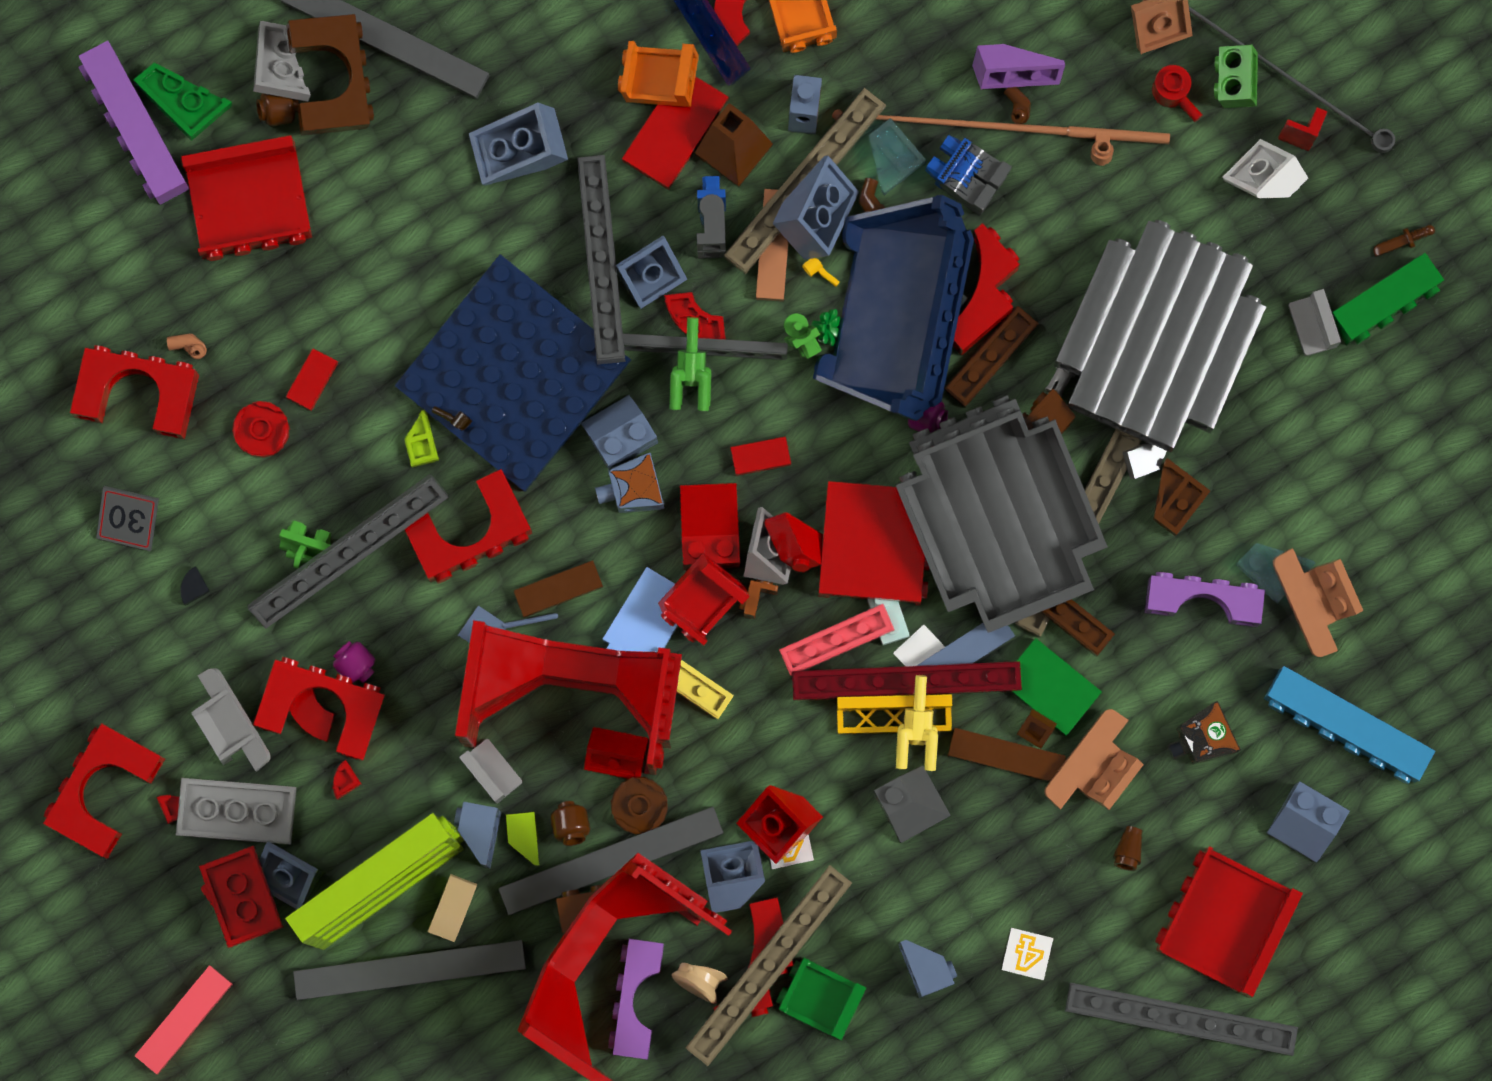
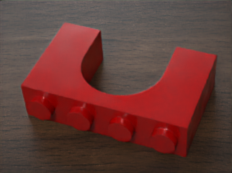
(103, 369)
(506, 527)
(289, 681)
(69, 812)

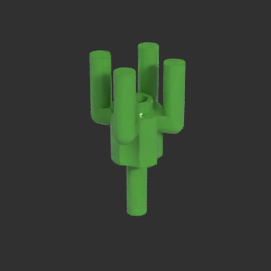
(691, 371)

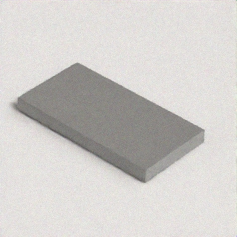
(236, 811)

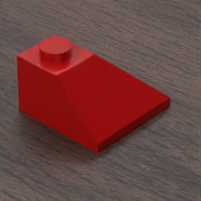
(779, 821)

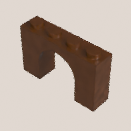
(341, 37)

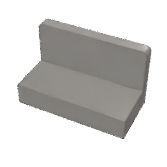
(1314, 323)
(491, 770)

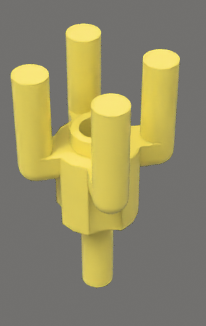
(918, 729)

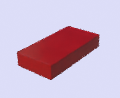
(312, 379)
(760, 456)

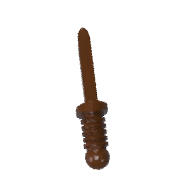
(1403, 240)

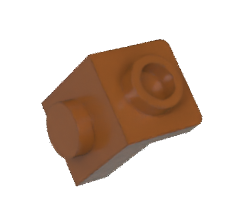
(755, 587)

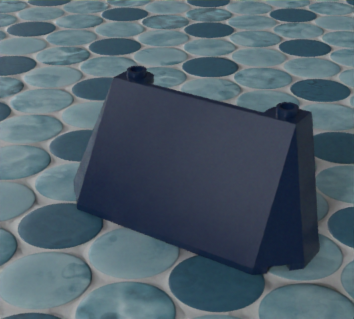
(900, 305)

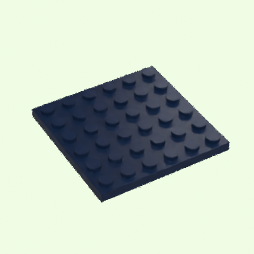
(515, 369)

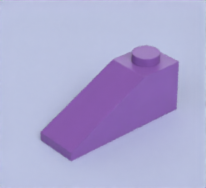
(1014, 67)

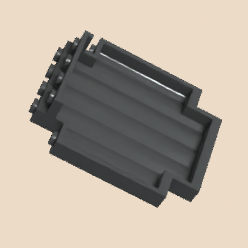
(1160, 335)
(1000, 514)

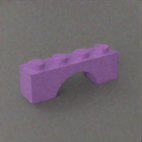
(1241, 604)
(642, 961)

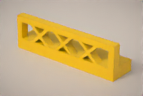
(887, 703)

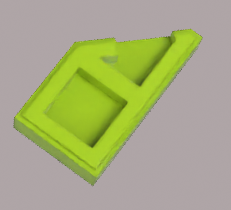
(420, 442)
(523, 835)

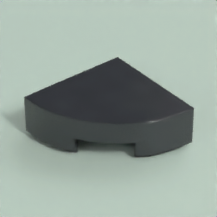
(193, 586)

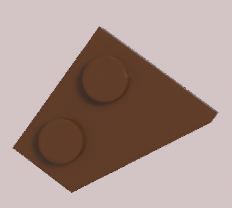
(1177, 497)

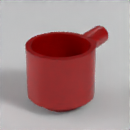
(1172, 88)

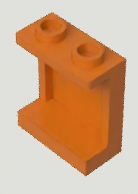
(803, 23)
(658, 75)

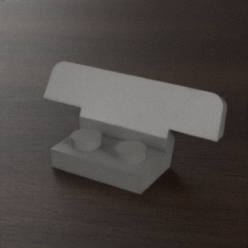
(227, 723)

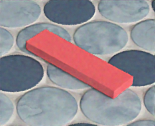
(837, 639)
(183, 1020)

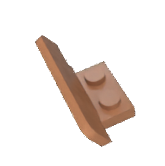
(1317, 598)
(1096, 765)

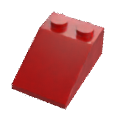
(710, 524)

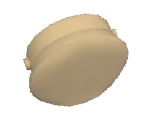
(699, 980)

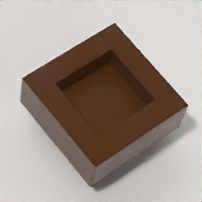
(1036, 728)

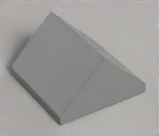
(762, 558)

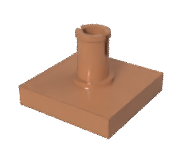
(1160, 23)

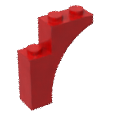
(988, 304)
(766, 922)

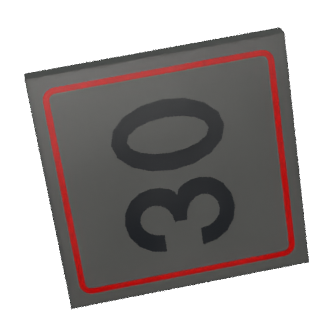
(127, 518)

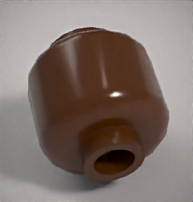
(276, 109)
(570, 823)

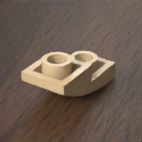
(452, 907)

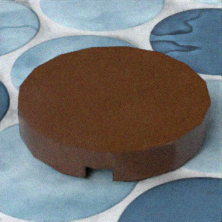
(639, 805)

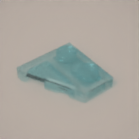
(893, 155)
(1259, 568)

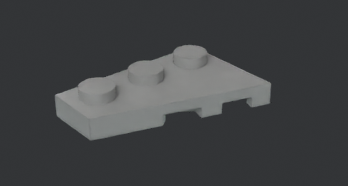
(275, 66)

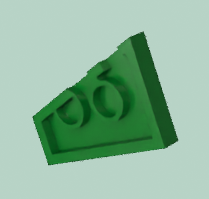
(182, 102)

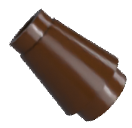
(1129, 849)

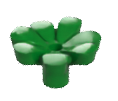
(828, 326)

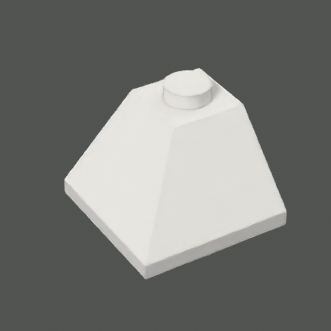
(1267, 172)

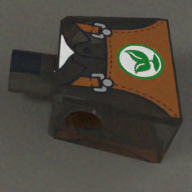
(1204, 737)

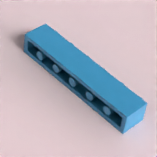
(1349, 725)

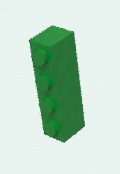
(1386, 299)

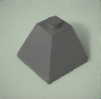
(911, 803)

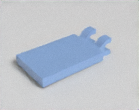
(640, 620)

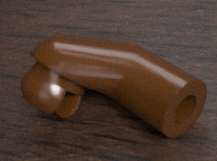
(1021, 105)
(867, 197)

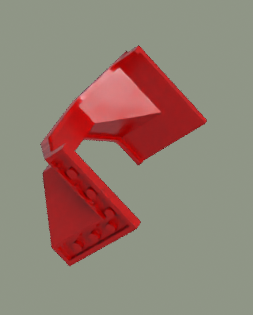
(511, 665)
(553, 1010)

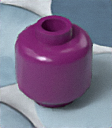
(931, 419)
(354, 661)

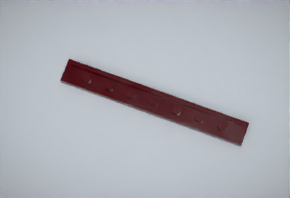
(901, 680)

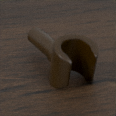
(460, 421)

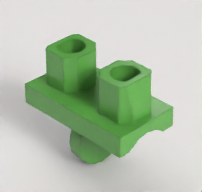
(801, 335)
(299, 546)

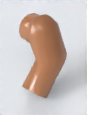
(189, 343)

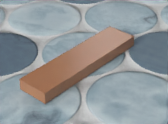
(772, 265)

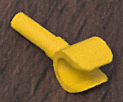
(814, 265)

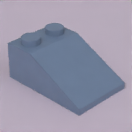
(518, 144)
(817, 210)

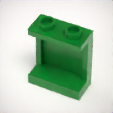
(820, 998)

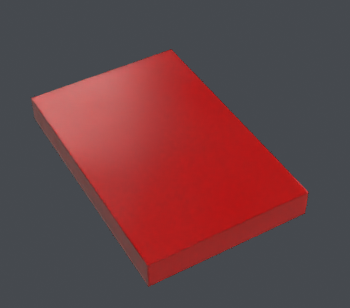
(241, 896)

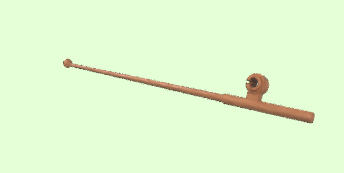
(1101, 150)

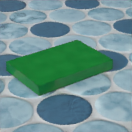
(1054, 687)

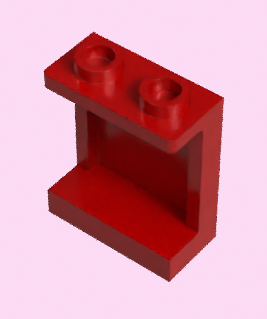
(701, 598)

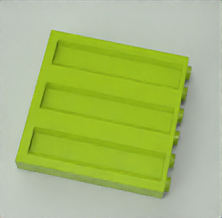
(376, 882)

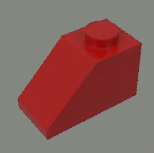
(795, 541)

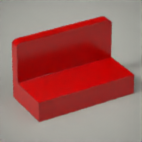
(1301, 135)
(615, 753)

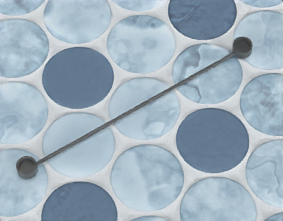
(1381, 141)

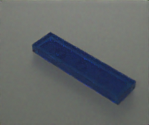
(714, 39)

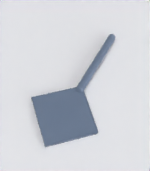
(490, 620)

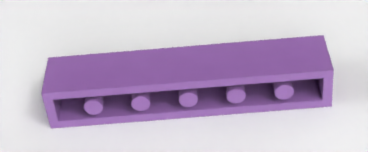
(133, 123)

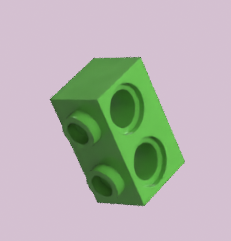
(1243, 75)

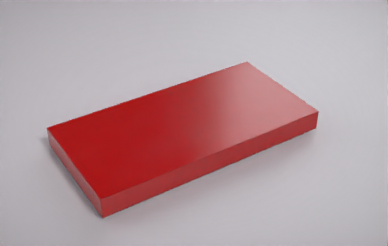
(674, 135)

